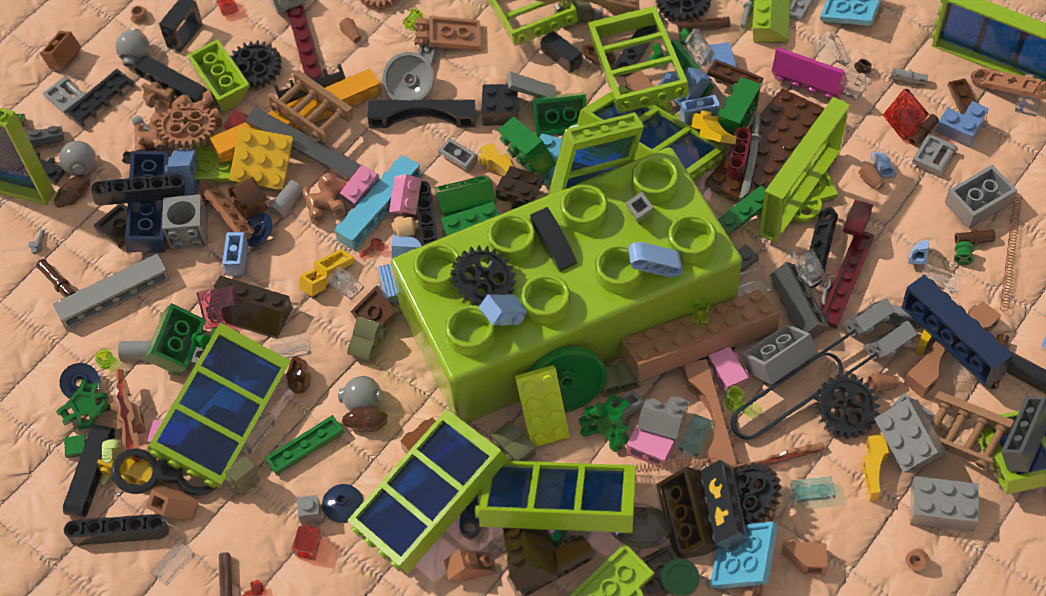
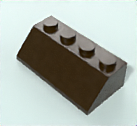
(257, 308)
(685, 506)
(529, 557)
(567, 558)

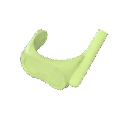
(110, 451)

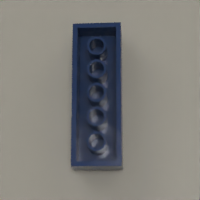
(145, 218)
(956, 331)

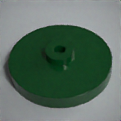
(680, 577)

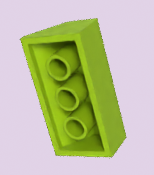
(771, 20)
(219, 75)

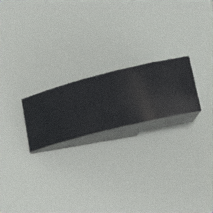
(553, 239)

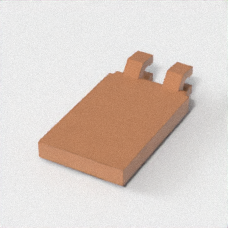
(448, 33)

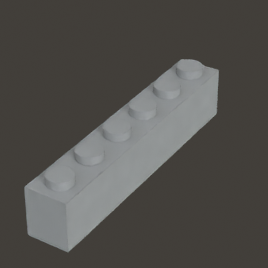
(111, 291)

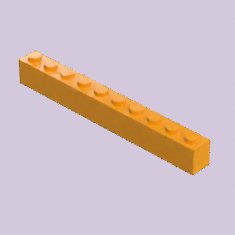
(350, 90)

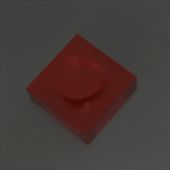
(227, 6)

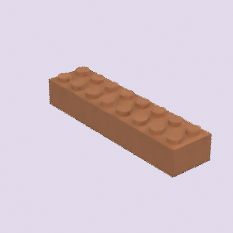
(684, 341)

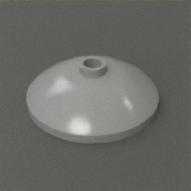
(401, 69)

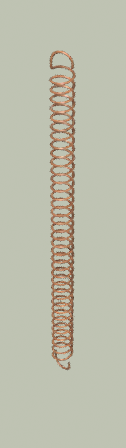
(1010, 252)
(672, 465)

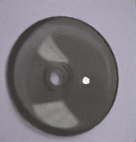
(650, 527)

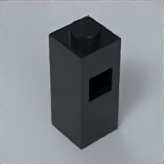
(561, 51)

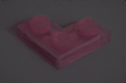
(212, 301)

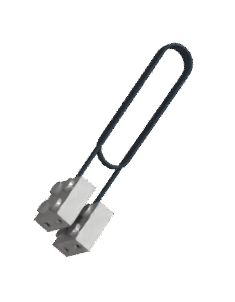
(861, 323)

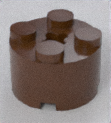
(248, 198)

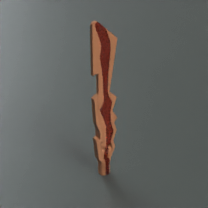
(125, 413)
(786, 455)

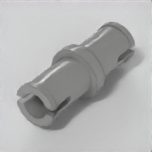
(909, 76)

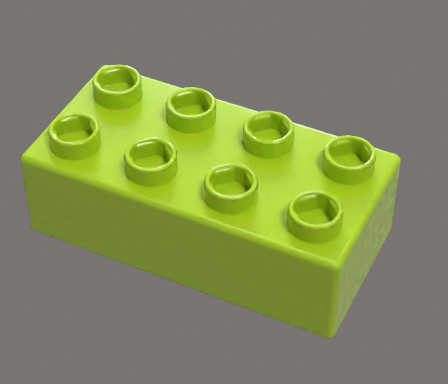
(579, 306)

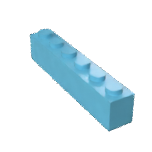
(374, 205)

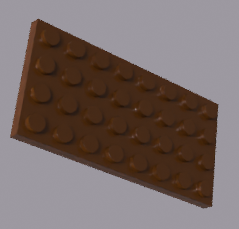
(781, 130)

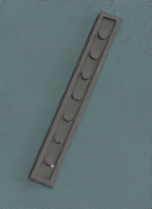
(304, 144)

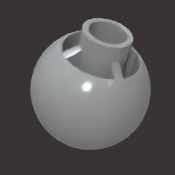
(132, 47)
(77, 158)
(360, 392)

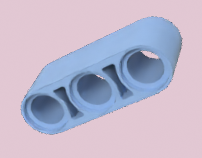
(655, 259)

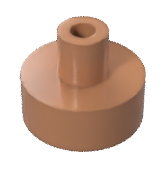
(917, 559)

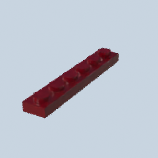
(304, 42)
(846, 279)

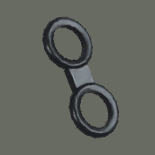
(160, 473)

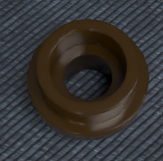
(863, 66)

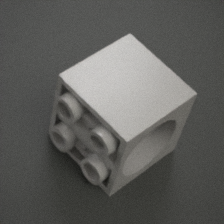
(180, 211)

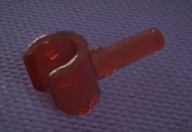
(375, 244)
(256, 589)

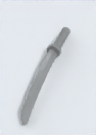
(748, 6)
(755, 139)

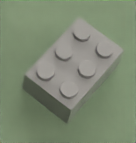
(980, 196)
(779, 354)
(910, 435)
(944, 504)

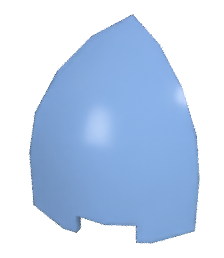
(883, 164)
(403, 244)
(919, 253)

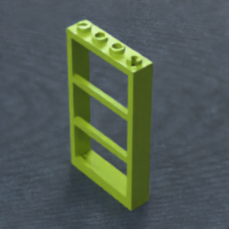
(628, 22)
(537, 28)
(803, 170)

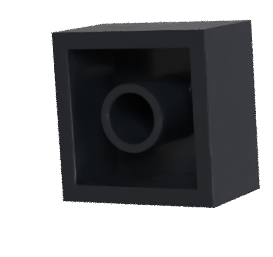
(498, 104)

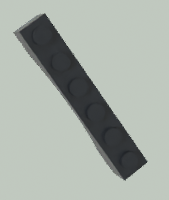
(388, 112)

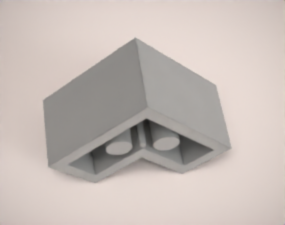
(664, 418)

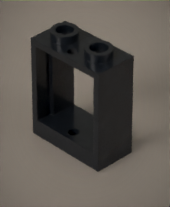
(181, 11)

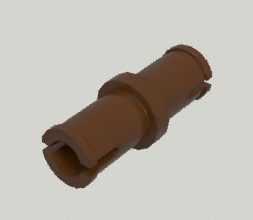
(923, 130)
(975, 236)

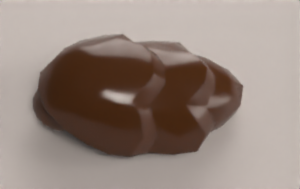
(590, 54)
(71, 191)
(298, 375)
(365, 419)

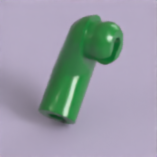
(658, 53)

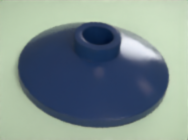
(262, 227)
(76, 373)
(343, 510)

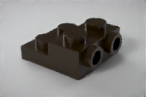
(519, 186)

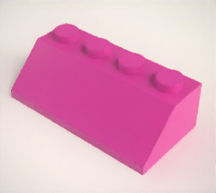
(809, 74)

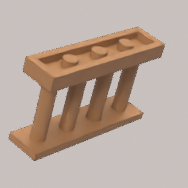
(314, 92)
(983, 419)

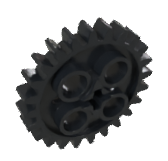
(683, 8)
(264, 69)
(497, 269)
(849, 389)
(757, 491)

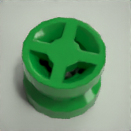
(964, 253)

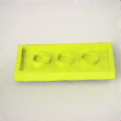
(542, 406)

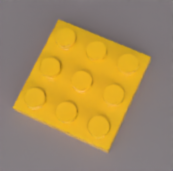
(261, 156)

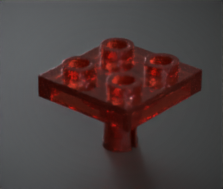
(905, 114)

